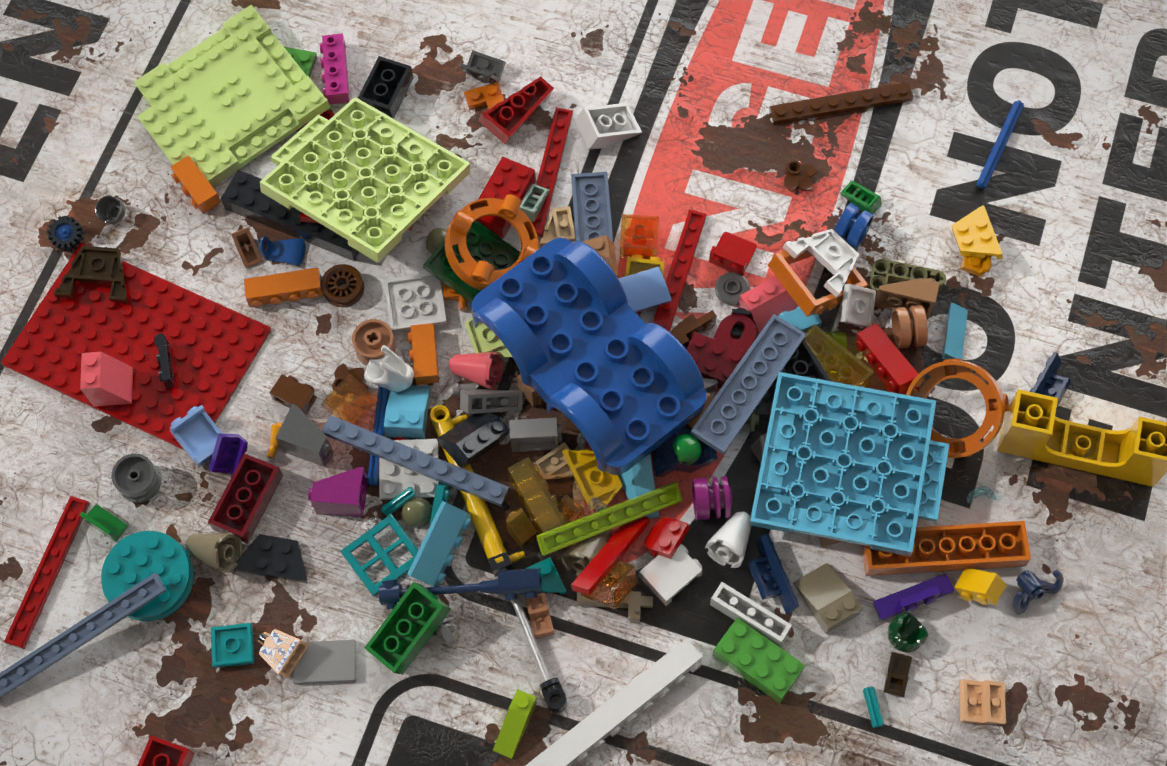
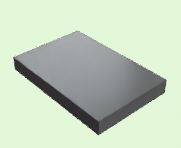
(327, 662)

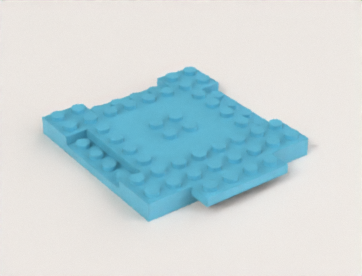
(849, 464)

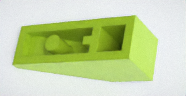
(515, 723)

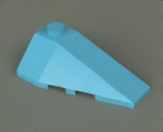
(639, 481)

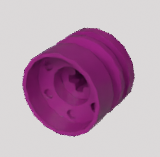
(711, 498)

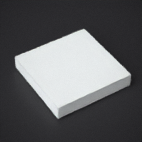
(857, 305)

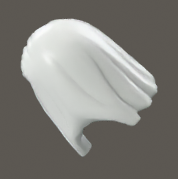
(389, 372)

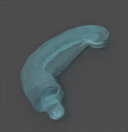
(979, 492)

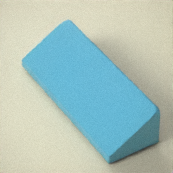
(955, 332)

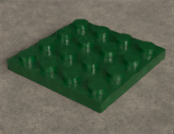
(482, 246)

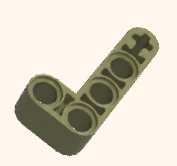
(907, 270)

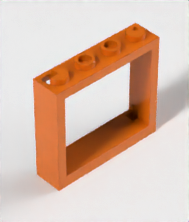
(808, 304)

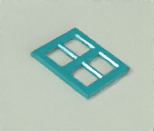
(381, 553)

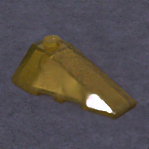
(836, 360)

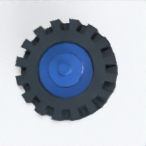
(65, 233)

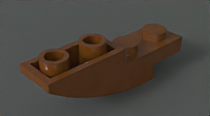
(687, 327)

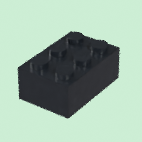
(387, 85)

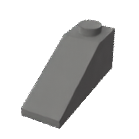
(490, 401)

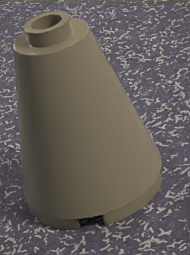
(216, 549)
(583, 552)

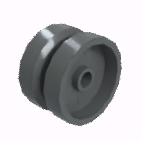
(136, 478)

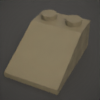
(828, 598)

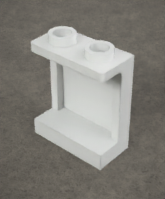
(669, 576)

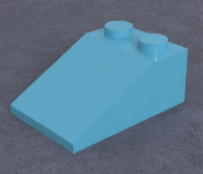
(407, 413)

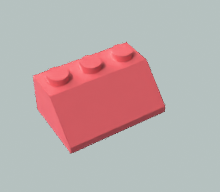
(765, 301)

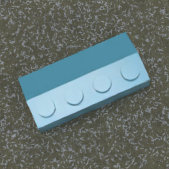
(439, 544)

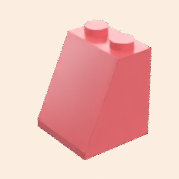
(106, 380)

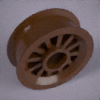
(340, 275)

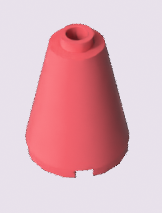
(481, 368)

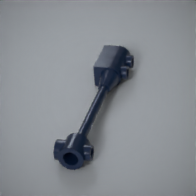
(509, 584)

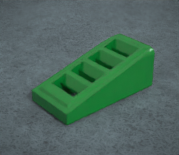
(872, 202)

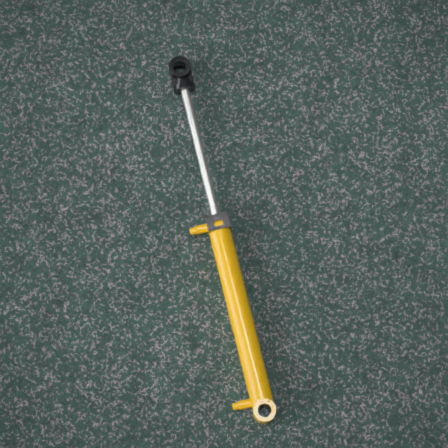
(499, 559)

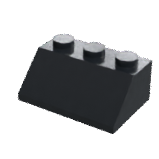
(473, 437)

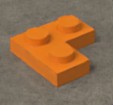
(484, 95)

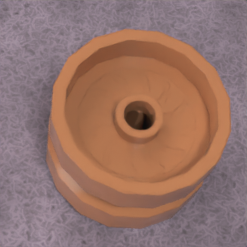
(909, 327)
(369, 339)

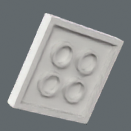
(414, 301)
(395, 479)

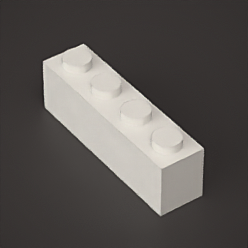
(762, 620)

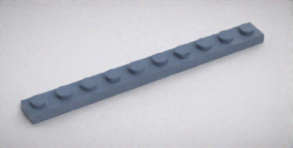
(415, 460)
(80, 633)

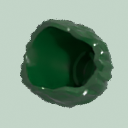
(907, 633)

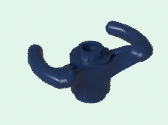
(1034, 588)

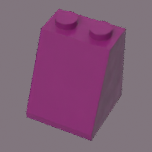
(340, 494)

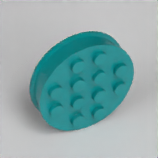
(140, 557)

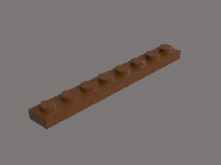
(841, 103)

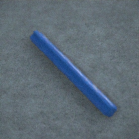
(1000, 144)
(381, 404)

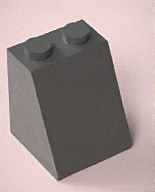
(303, 438)

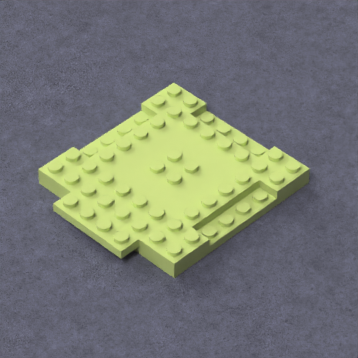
(228, 98)
(362, 176)

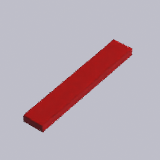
(609, 556)

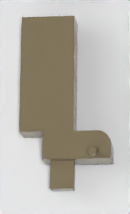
(632, 601)

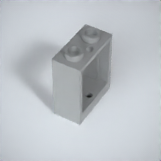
(535, 434)

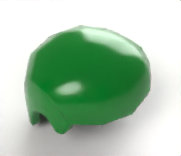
(687, 448)

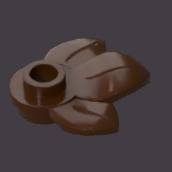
(800, 178)
(342, 372)

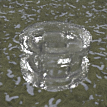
(370, 523)

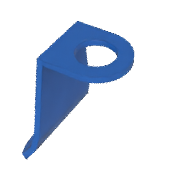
(285, 251)

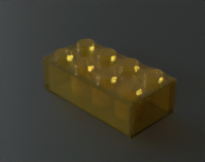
(535, 496)

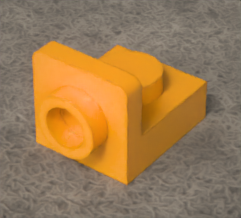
(976, 265)

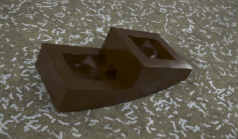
(897, 674)

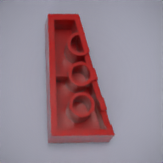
(886, 359)

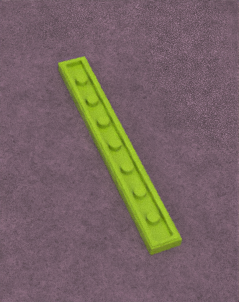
(609, 518)

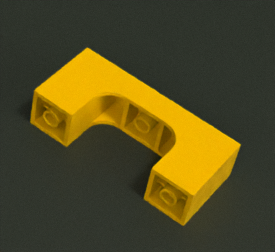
(1128, 454)

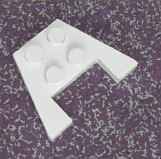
(829, 251)

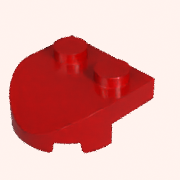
(665, 537)

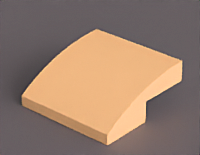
(982, 702)

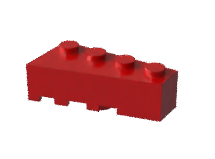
(513, 112)

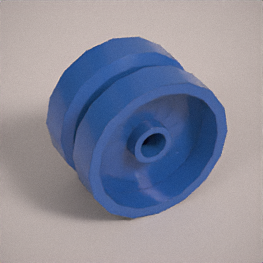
(854, 227)

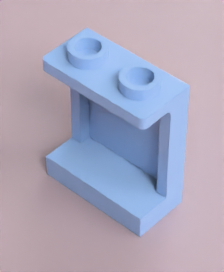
(196, 434)

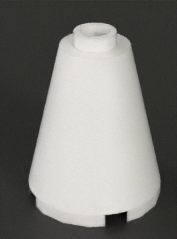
(731, 541)

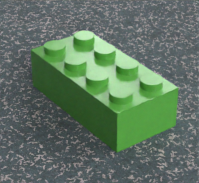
(758, 660)

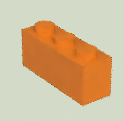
(194, 185)
(424, 353)

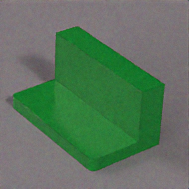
(105, 522)

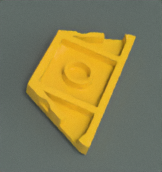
(976, 236)
(589, 478)

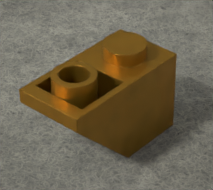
(521, 528)

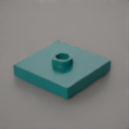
(232, 645)

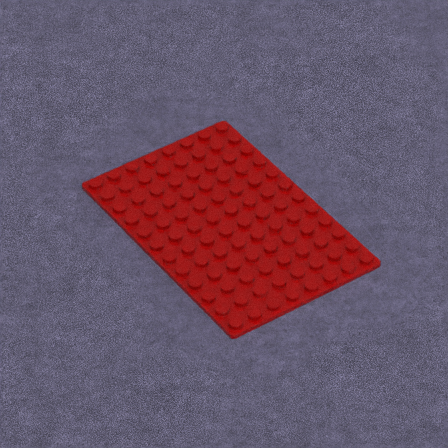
(206, 341)

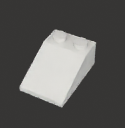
(607, 125)

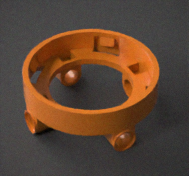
(482, 273)
(995, 403)

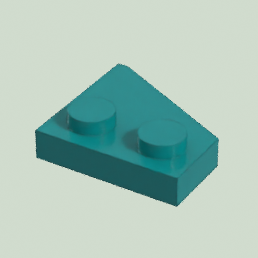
(441, 494)
(550, 578)

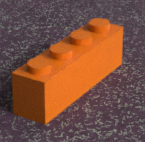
(283, 287)

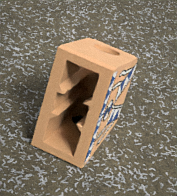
(281, 651)

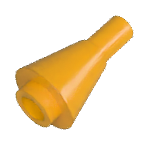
(274, 444)

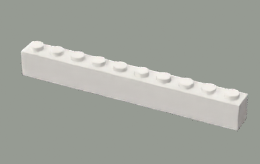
(621, 707)

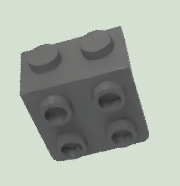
(487, 67)

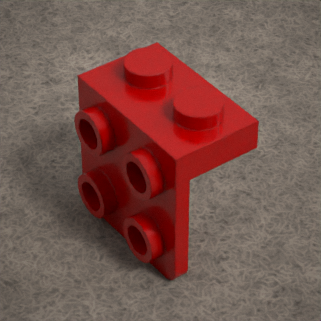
(732, 253)

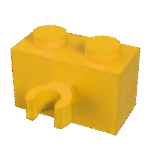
(980, 586)

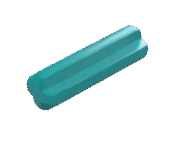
(398, 501)
(873, 707)

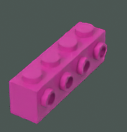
(335, 69)

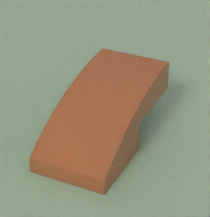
(540, 616)

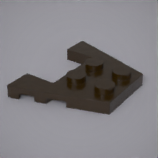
(96, 266)

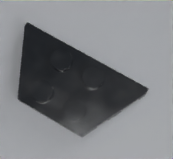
(273, 558)

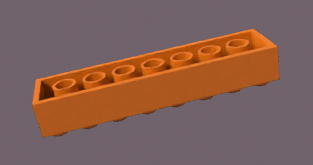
(955, 549)

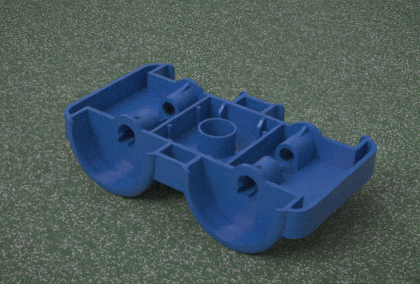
(592, 353)

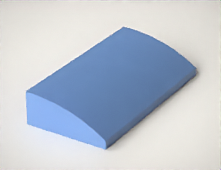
(645, 290)

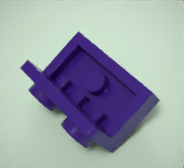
(227, 453)

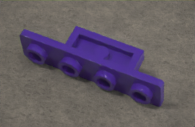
(914, 596)

